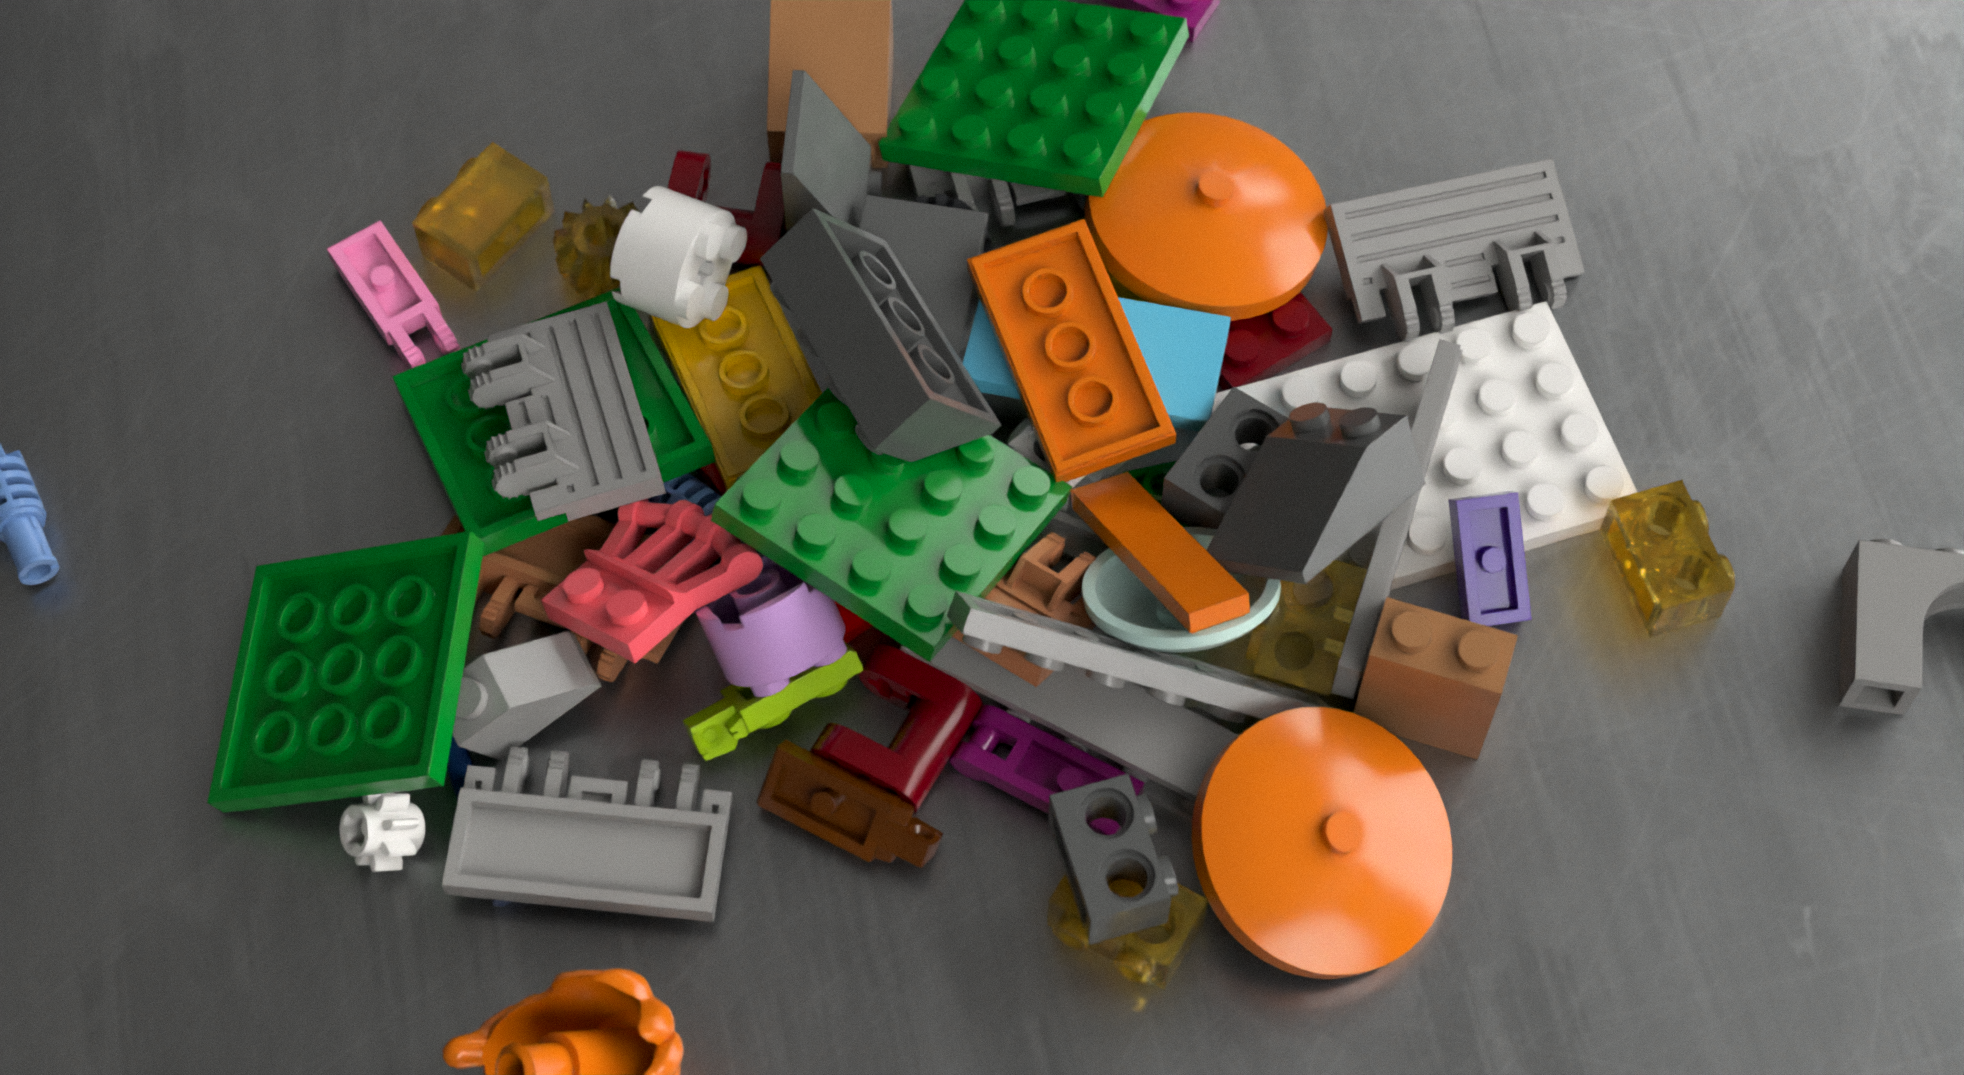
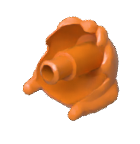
(576, 1027)

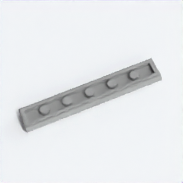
(1395, 526)

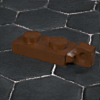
(844, 808)

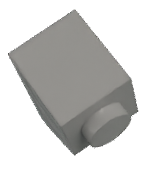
(520, 692)

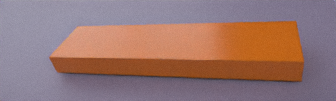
(1160, 552)

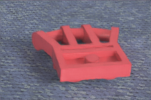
(629, 607)

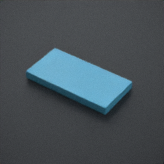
(1178, 345)

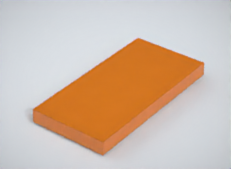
(1071, 351)

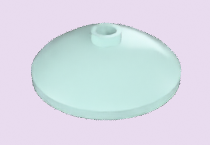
(1136, 617)

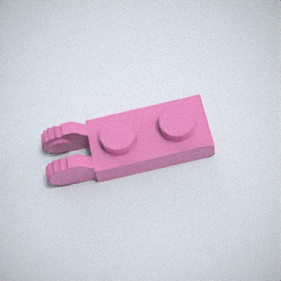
(391, 292)

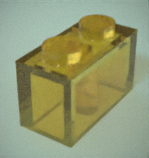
(483, 216)

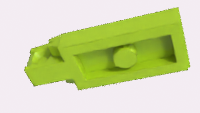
(722, 724)

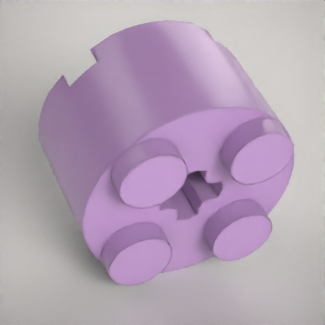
(772, 630)

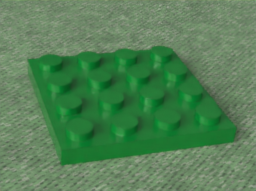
(1036, 92)
(457, 430)
(886, 530)
(348, 674)

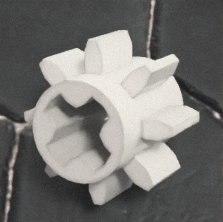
(382, 830)

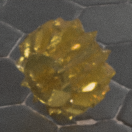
(587, 245)

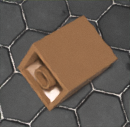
(846, 53)
(1434, 677)

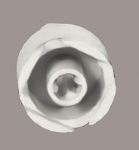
(676, 258)

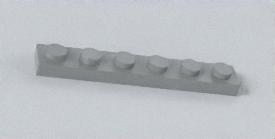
(1112, 662)

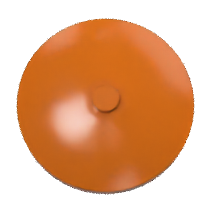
(1210, 217)
(1321, 843)

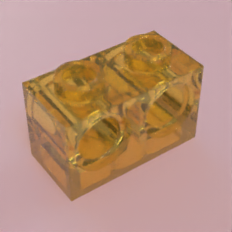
(1653, 560)
(1322, 626)
(1130, 954)

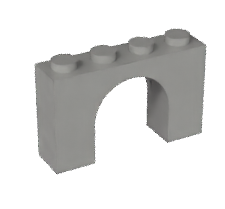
(1883, 611)

